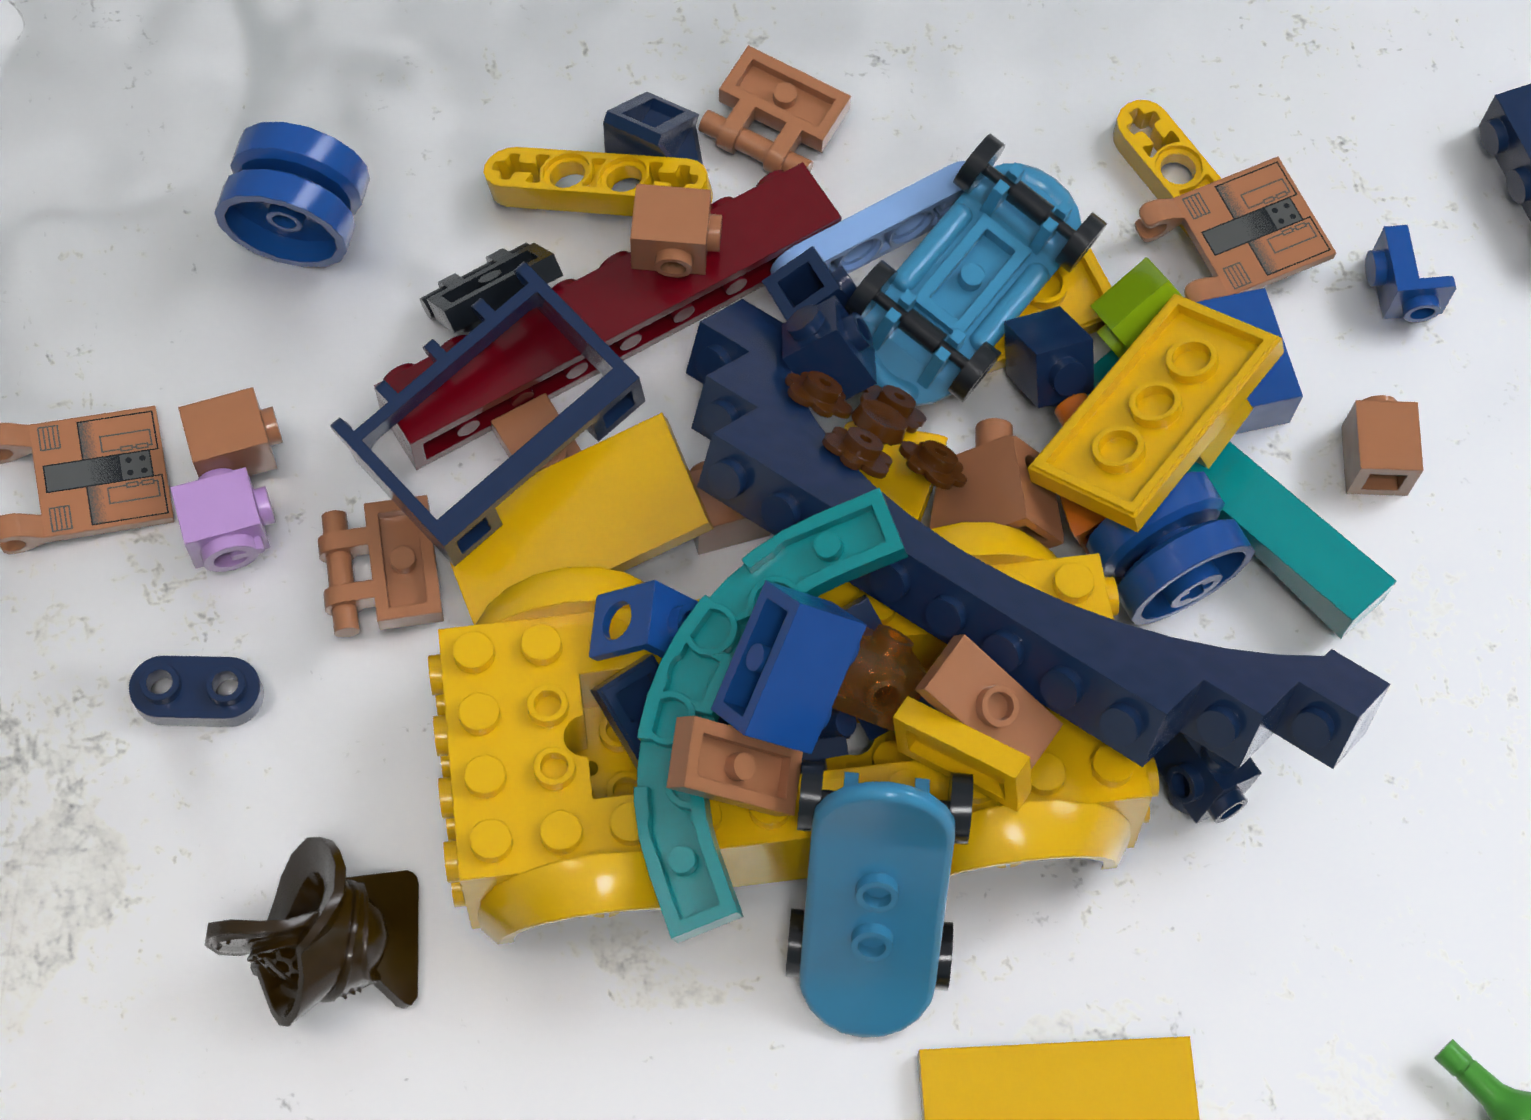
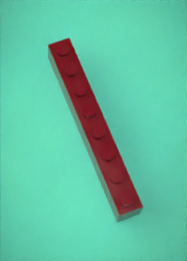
(622, 307)

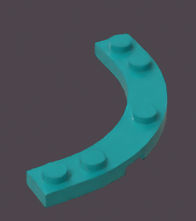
(676, 825)

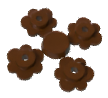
(880, 420)

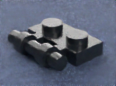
(492, 282)

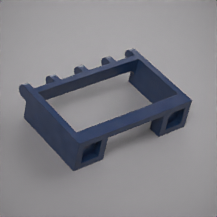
(596, 410)

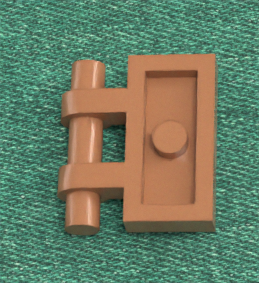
(780, 98)
(402, 569)

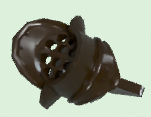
(328, 934)

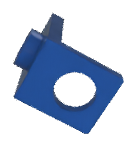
(655, 619)

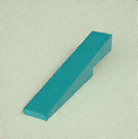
(1291, 538)

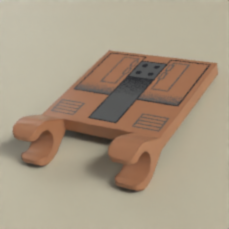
(1245, 227)
(90, 477)

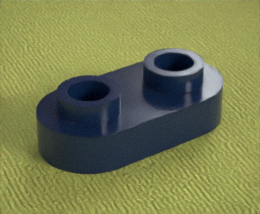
(193, 691)

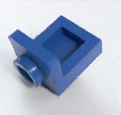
(1395, 275)

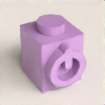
(223, 519)

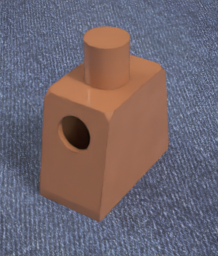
(1000, 487)

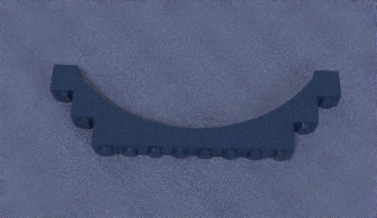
(1098, 673)

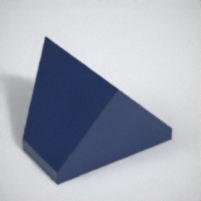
(652, 128)

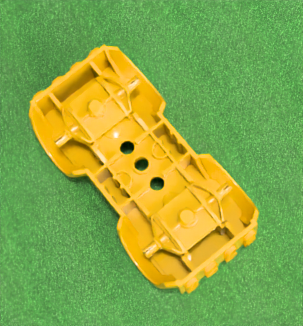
(546, 790)

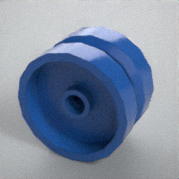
(292, 194)
(1175, 555)

